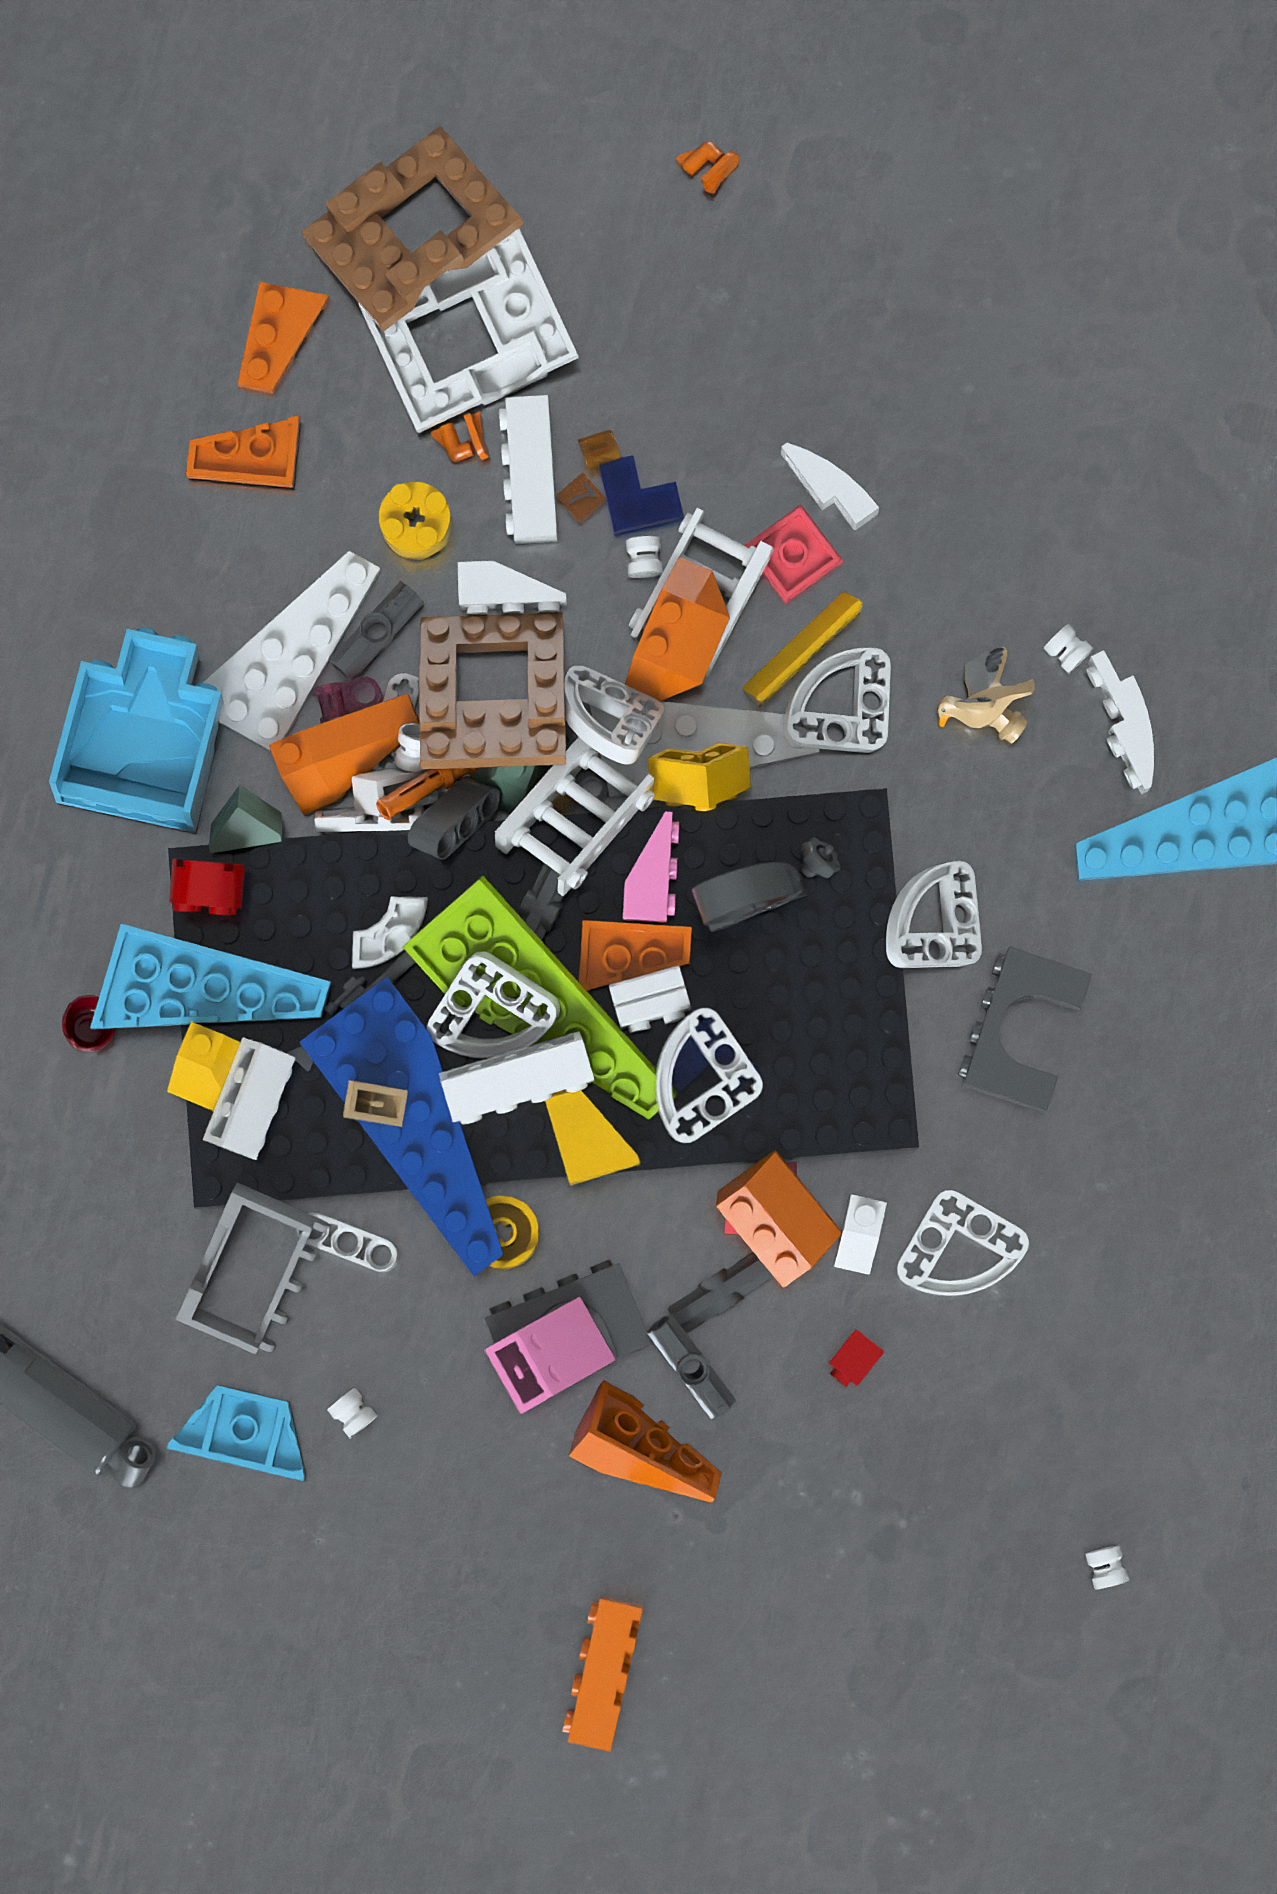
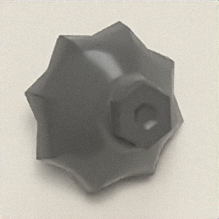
(819, 859)

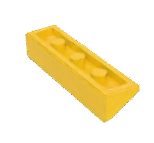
(802, 648)

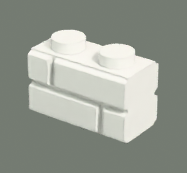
(650, 998)

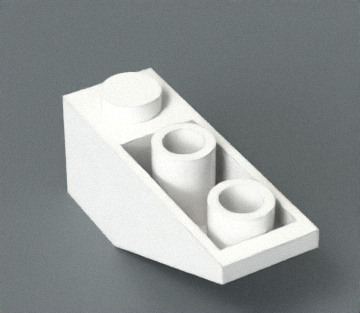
(495, 587)

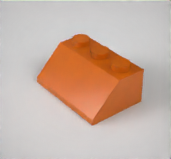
(778, 1218)

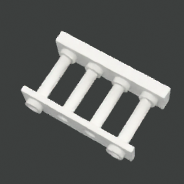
(736, 590)
(539, 805)

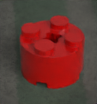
(206, 884)

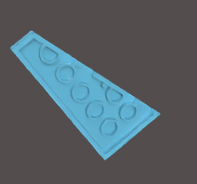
(179, 982)

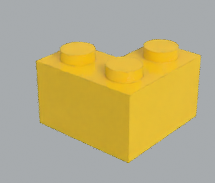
(700, 776)

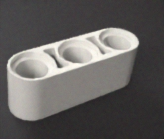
(366, 1244)

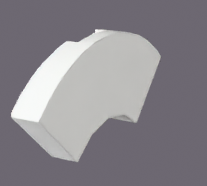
(390, 934)

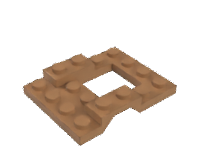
(374, 260)
(492, 730)

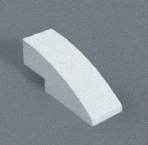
(830, 485)

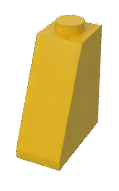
(586, 1138)

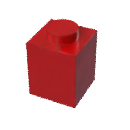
(854, 1359)

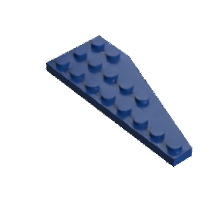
(388, 1046)

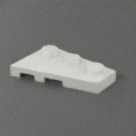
(346, 819)

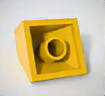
(202, 1066)

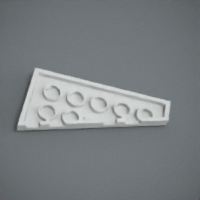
(280, 666)
(699, 727)

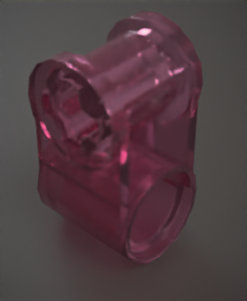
(345, 697)

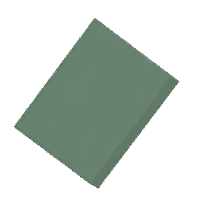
(245, 823)

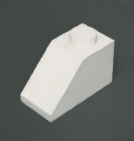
(378, 784)
(860, 1234)

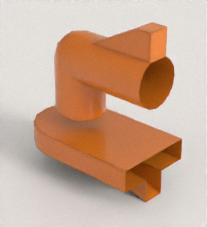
(723, 164)
(448, 438)

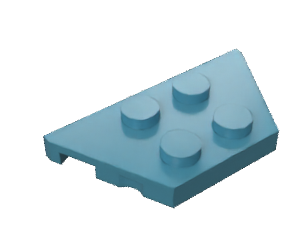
(243, 1432)

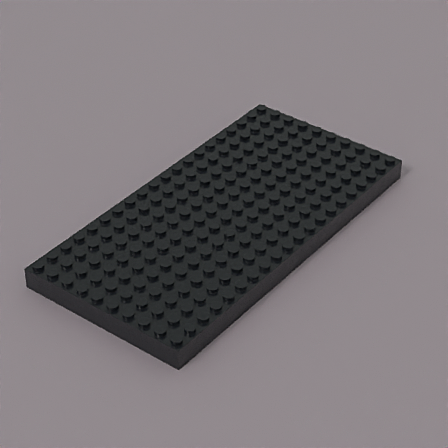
(793, 985)

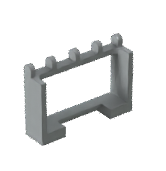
(218, 1327)

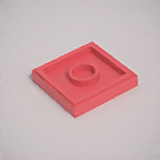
(799, 555)

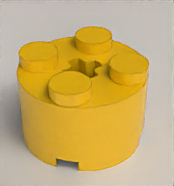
(404, 503)
(524, 1235)

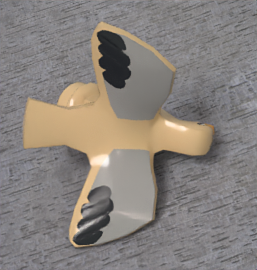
(987, 697)

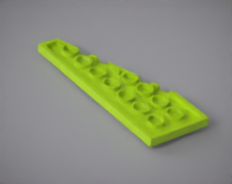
(488, 924)

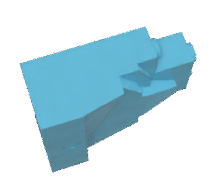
(140, 734)

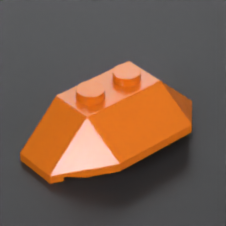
(680, 633)

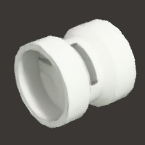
(644, 557)
(1068, 648)
(409, 753)
(352, 1412)
(1109, 1575)

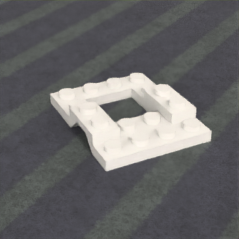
(517, 316)

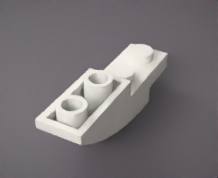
(1133, 734)

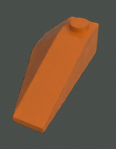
(323, 758)
(630, 1445)

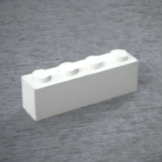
(530, 469)
(516, 1077)

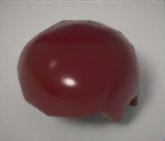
(77, 1024)

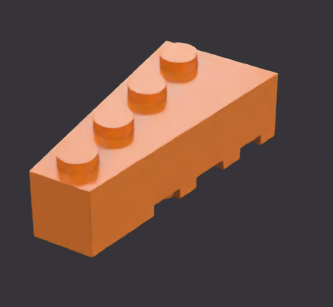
(604, 1674)

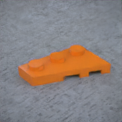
(276, 331)
(248, 456)
(629, 950)

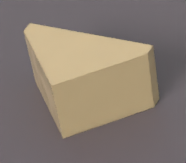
(375, 1103)

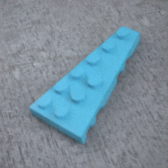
(1206, 830)

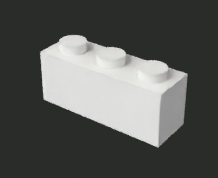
(249, 1098)

